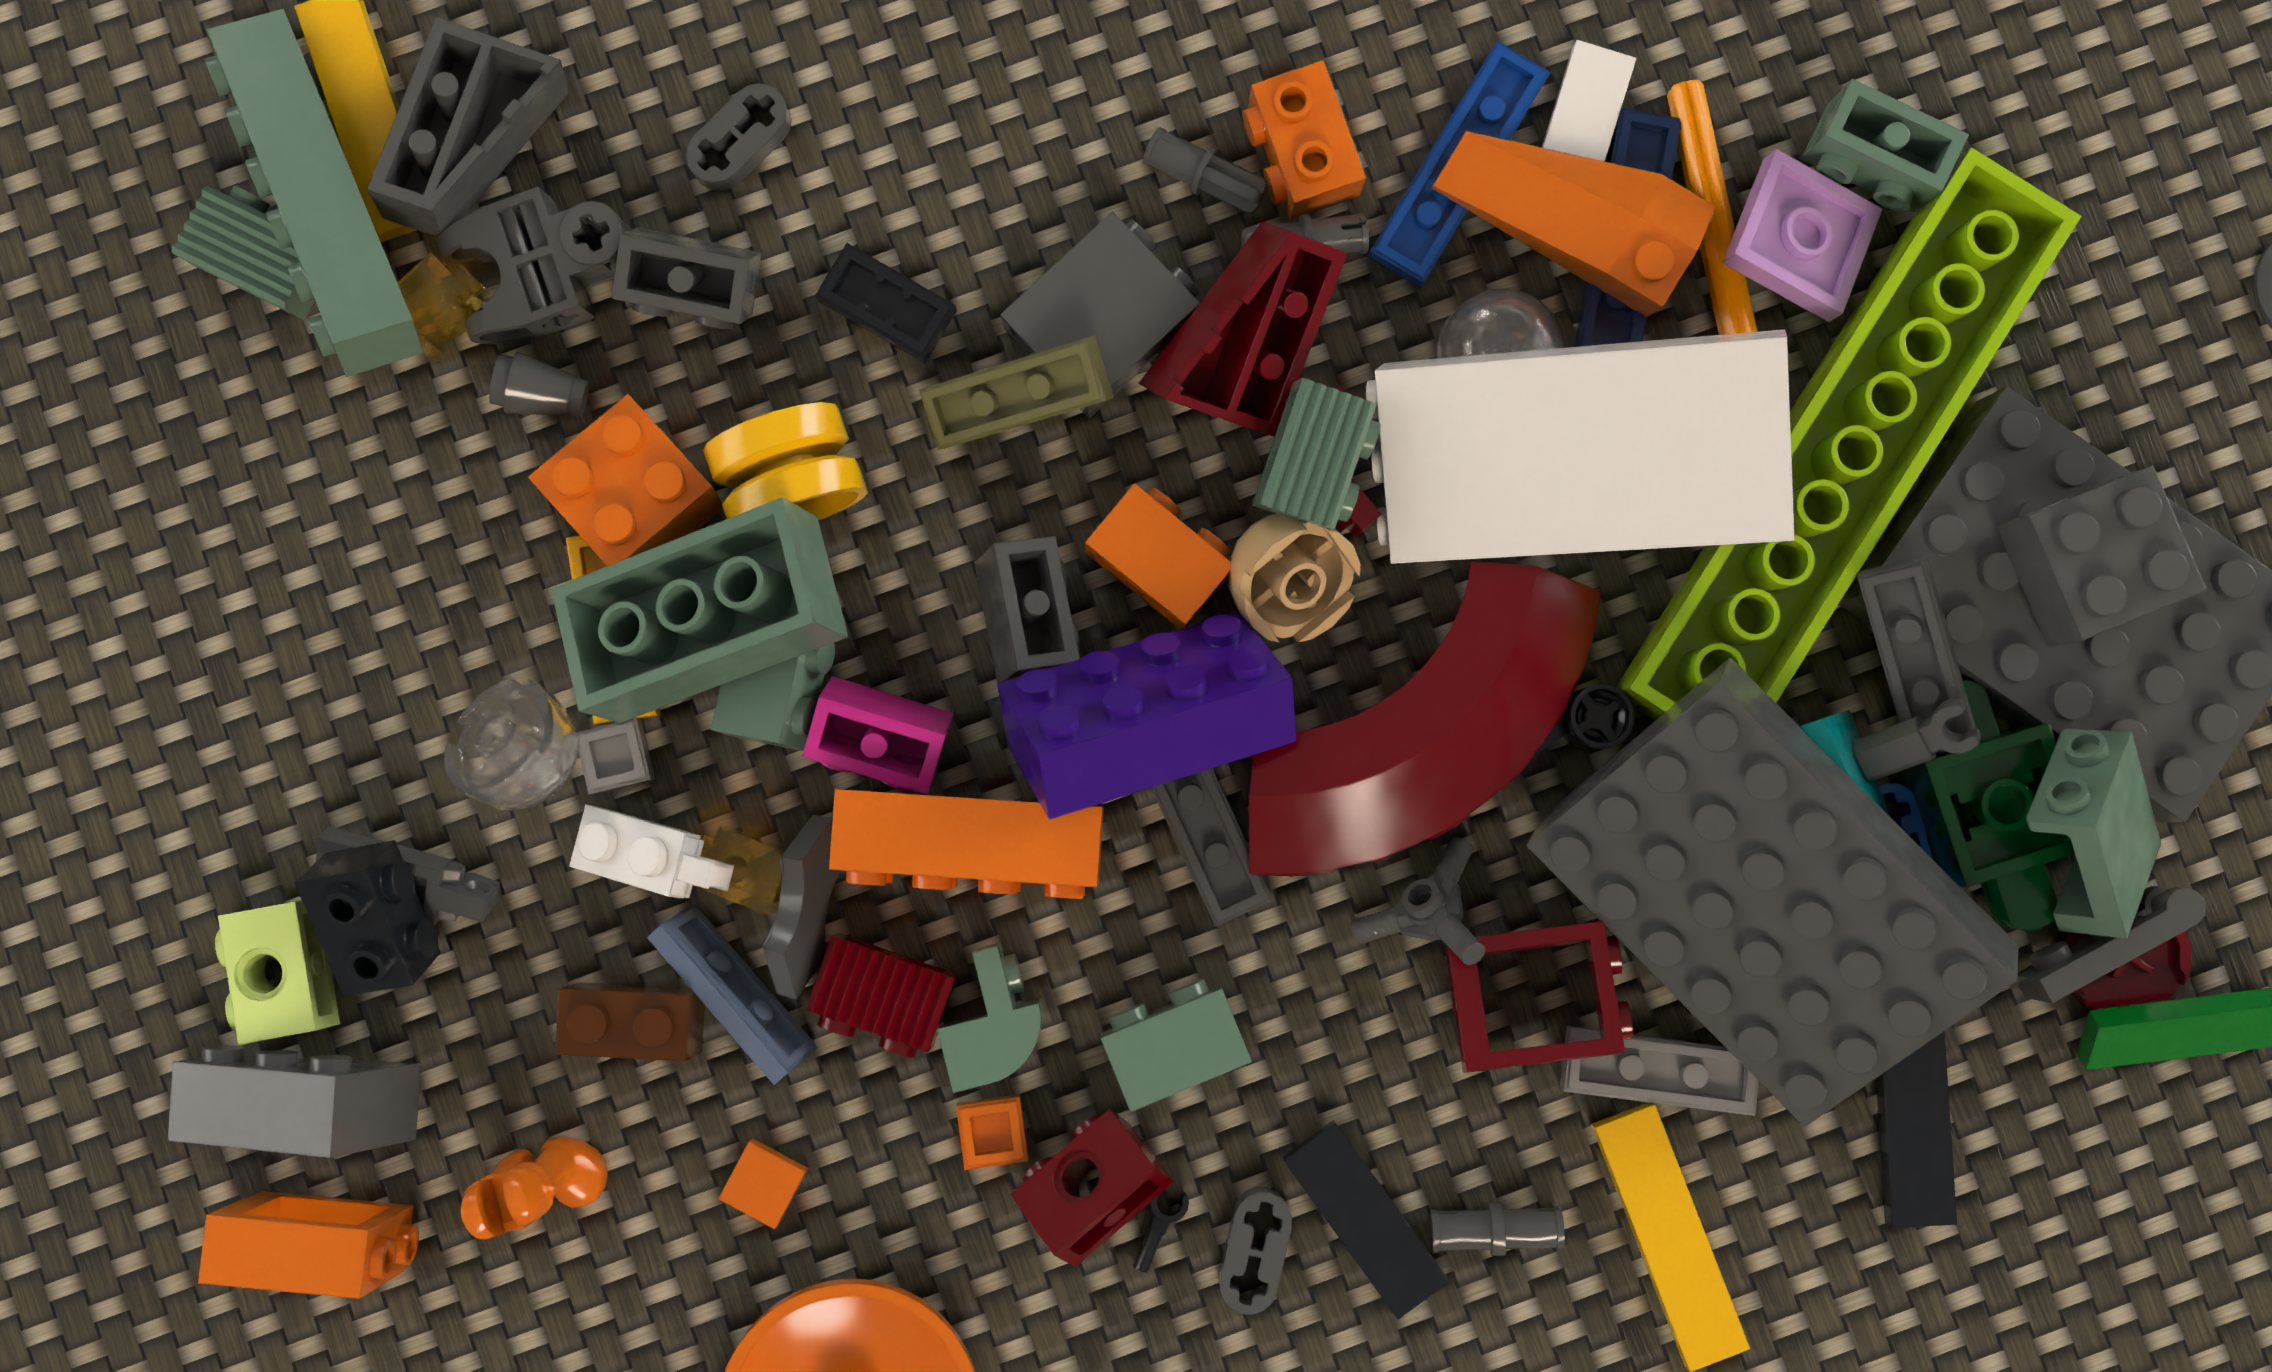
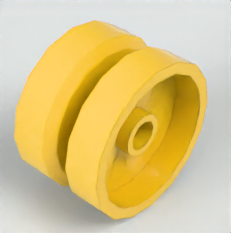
(787, 457)

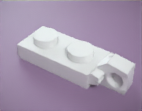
(645, 854)

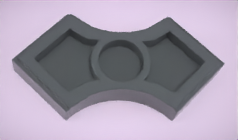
(798, 932)

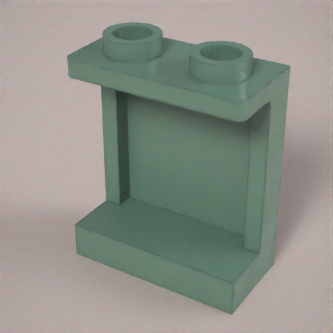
(2103, 805)

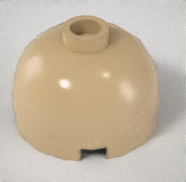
(1292, 577)

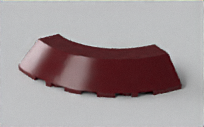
(1436, 742)

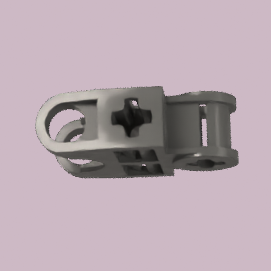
(541, 261)

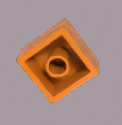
(626, 485)

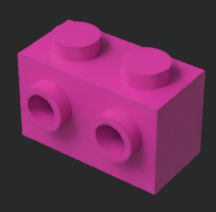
(877, 735)

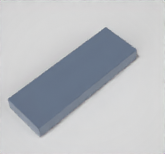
(732, 993)

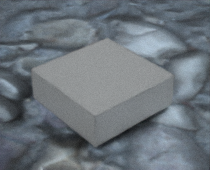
(615, 756)

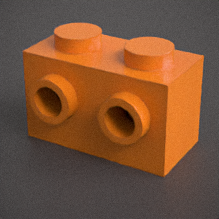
(1303, 141)
(1160, 555)

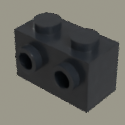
(368, 918)

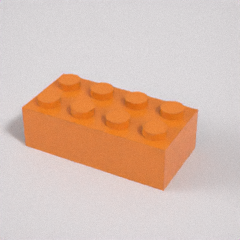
(964, 839)

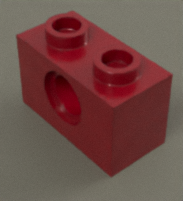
(1126, 1184)

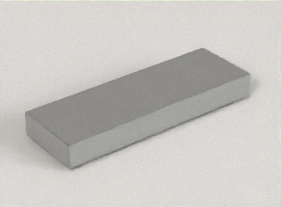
(1663, 1073)

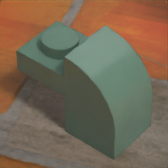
(994, 1042)

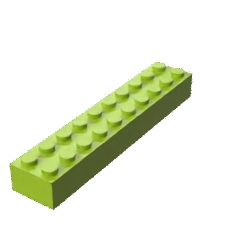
(1863, 432)

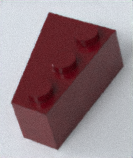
(1251, 331)

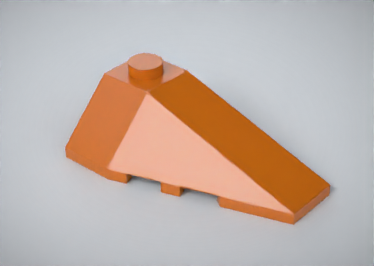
(1595, 218)

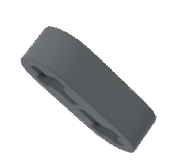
(728, 127)
(1270, 1253)

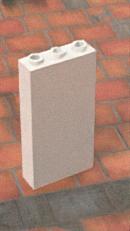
(1585, 449)

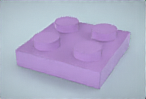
(1802, 235)

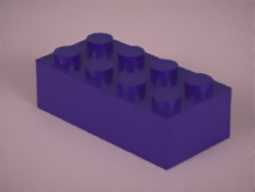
(1147, 713)

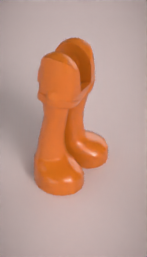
(525, 1186)

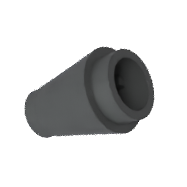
(536, 388)

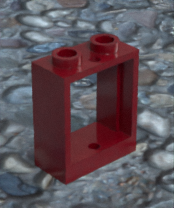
(1468, 1008)

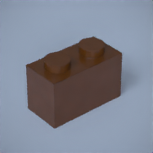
(629, 1022)

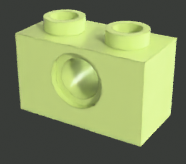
(306, 992)

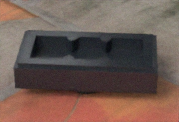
(886, 303)

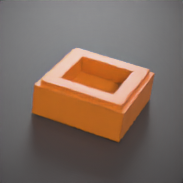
(992, 1132)
(763, 1183)

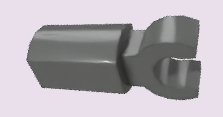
(1913, 742)

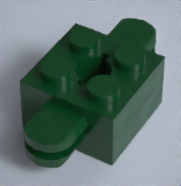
(1996, 843)

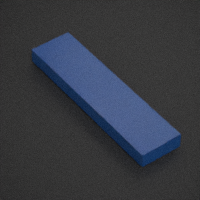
(1425, 217)

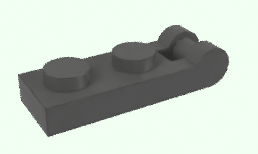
(2066, 968)

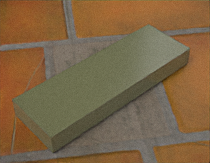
(1017, 393)

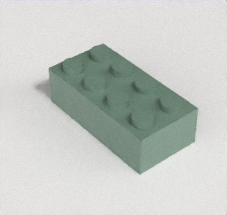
(699, 612)

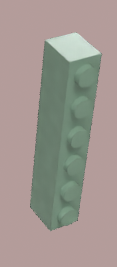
(314, 193)

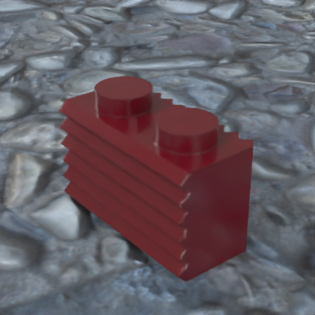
(880, 995)

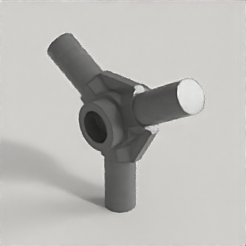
(1429, 909)

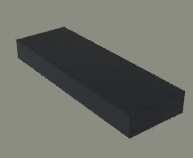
(1917, 1139)
(1365, 1219)

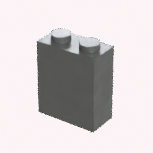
(1109, 290)

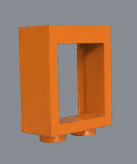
(307, 1244)

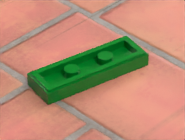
(2177, 1029)

